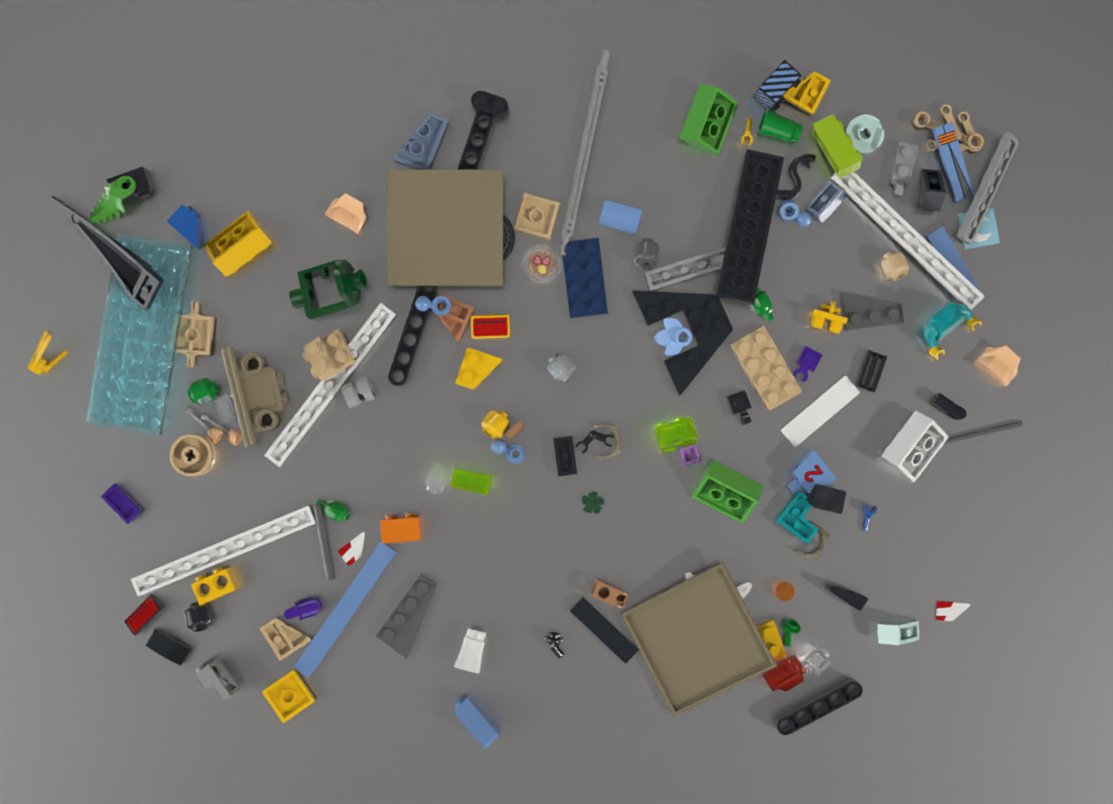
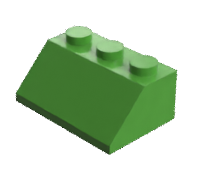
(709, 119)
(727, 491)

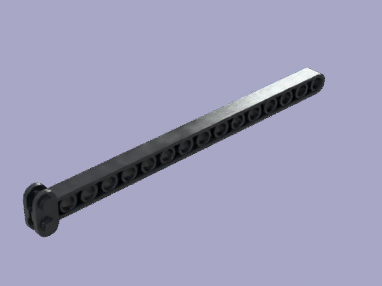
(487, 107)

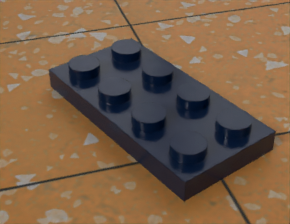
(584, 278)

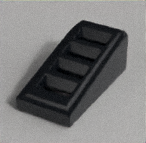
(854, 599)

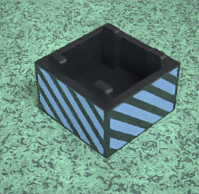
(776, 85)

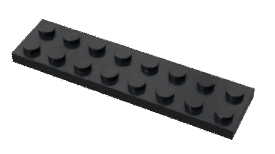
(749, 227)

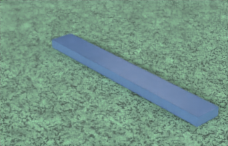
(345, 609)

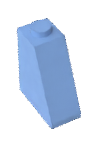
(477, 721)

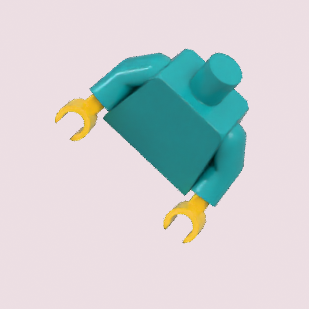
(945, 322)

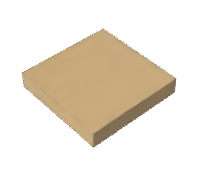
(536, 216)

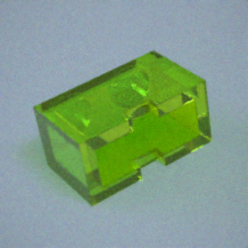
(675, 434)
(471, 481)

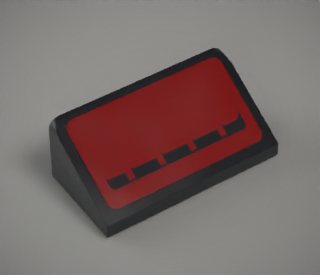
(144, 614)

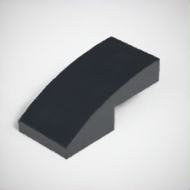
(168, 647)

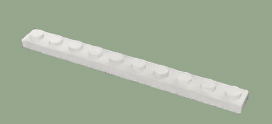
(909, 239)
(327, 390)
(223, 550)

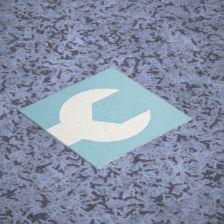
(987, 232)

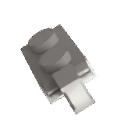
(903, 167)

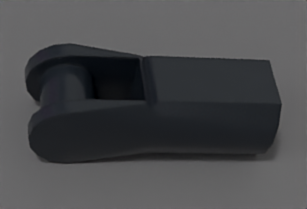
(949, 407)

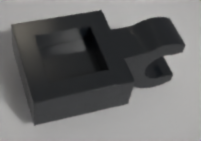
(739, 404)

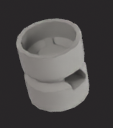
(358, 392)

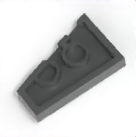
(869, 312)

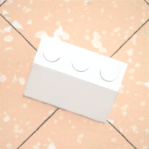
(915, 446)

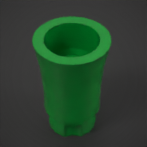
(779, 127)

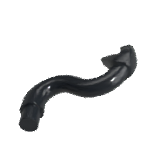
(791, 194)

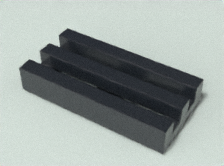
(878, 374)

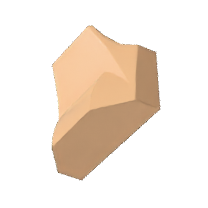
(347, 212)
(1000, 363)

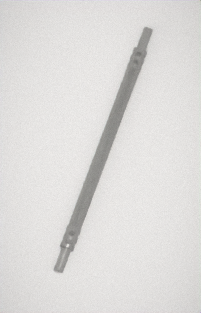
(599, 85)

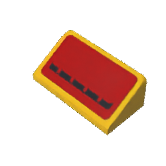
(490, 326)

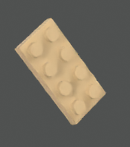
(766, 368)

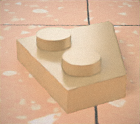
(283, 638)

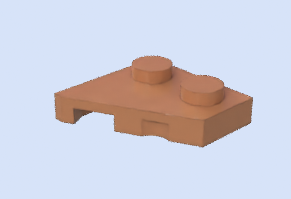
(457, 317)

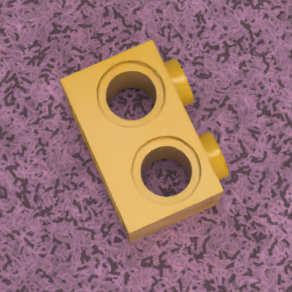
(216, 589)

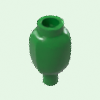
(763, 305)
(334, 510)

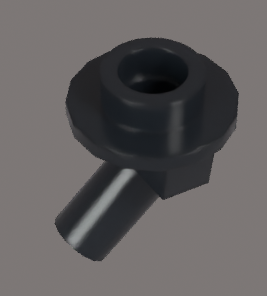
(554, 640)

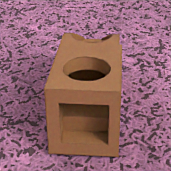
(609, 593)

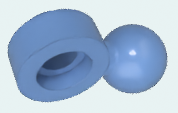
(802, 218)
(423, 303)
(499, 446)

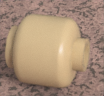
(894, 266)

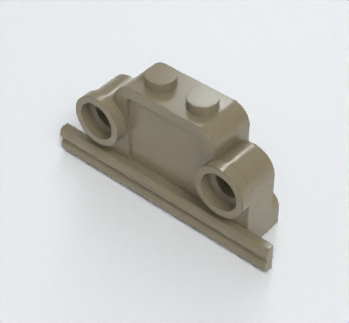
(255, 393)

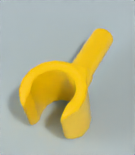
(747, 132)

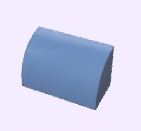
(620, 217)

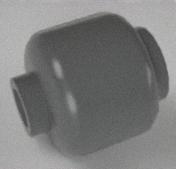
(646, 253)

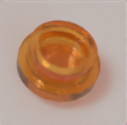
(785, 591)

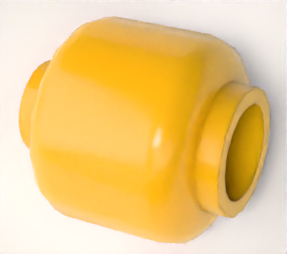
(495, 424)

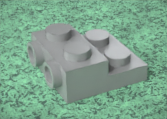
(216, 675)

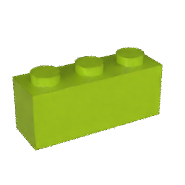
(837, 145)

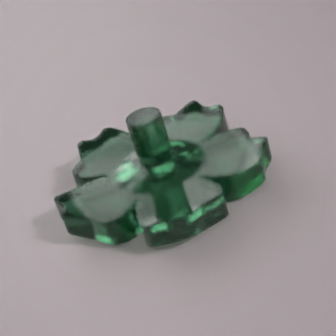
(592, 502)

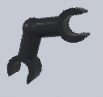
(594, 435)

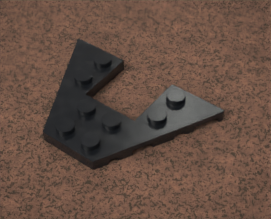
(707, 323)

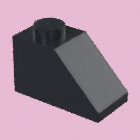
(143, 182)
(931, 190)

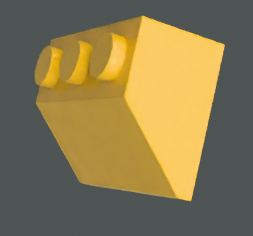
(237, 244)

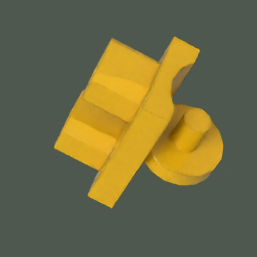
(836, 321)

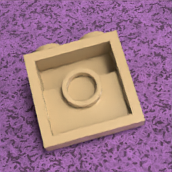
(328, 355)

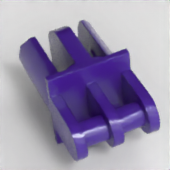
(304, 608)

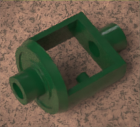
(348, 282)

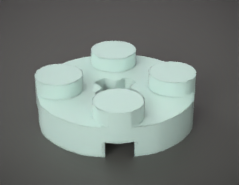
(873, 128)

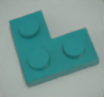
(794, 519)

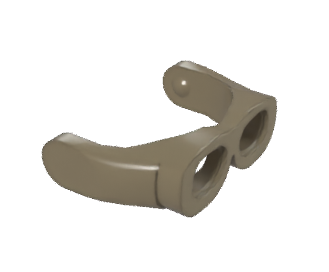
(614, 428)
(825, 536)

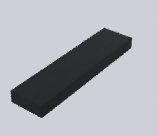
(604, 630)

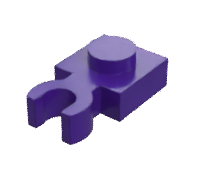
(808, 361)

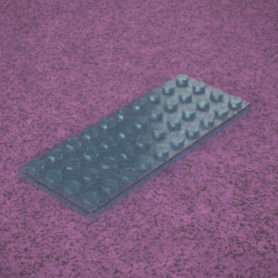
(140, 344)

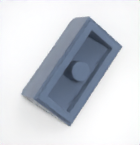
(826, 201)

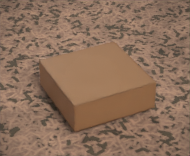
(514, 430)

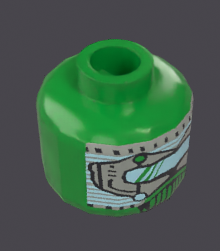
(202, 391)

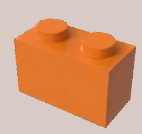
(401, 529)

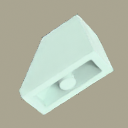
(898, 632)

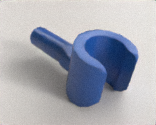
(868, 516)

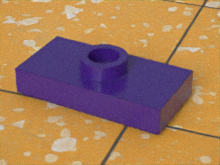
(121, 503)

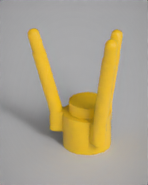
(37, 362)

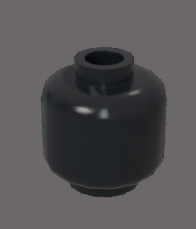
(197, 617)

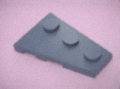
(423, 144)

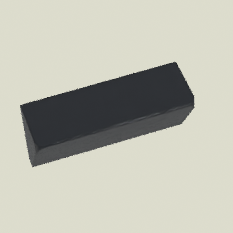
(827, 498)

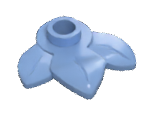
(670, 336)

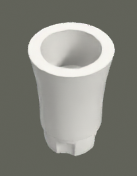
(471, 651)

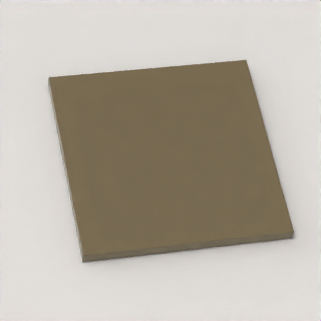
(444, 227)
(698, 639)

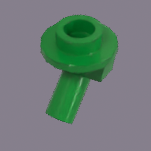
(790, 627)

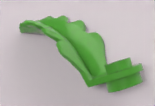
(112, 200)

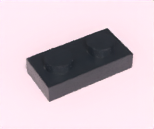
(565, 456)

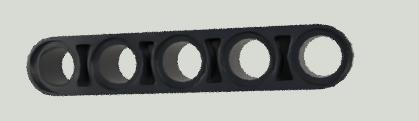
(827, 706)

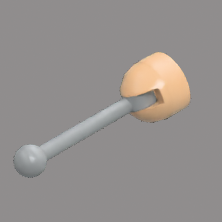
(214, 434)
(233, 436)

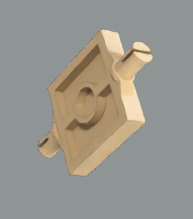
(195, 335)

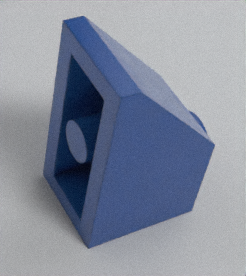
(187, 224)

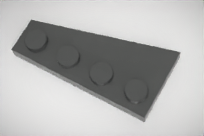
(406, 619)

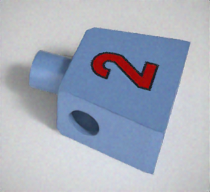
(810, 471)

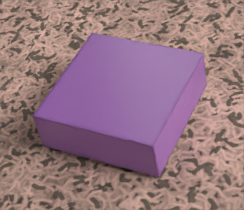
(689, 455)

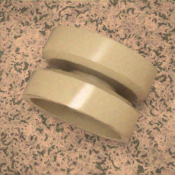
(182, 455)

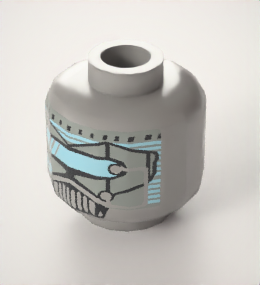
(561, 367)

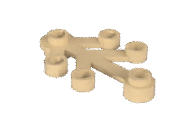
(965, 138)

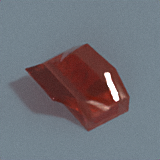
(786, 674)

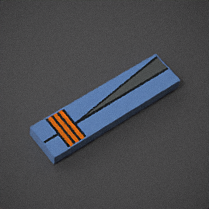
(953, 162)

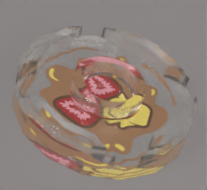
(542, 263)

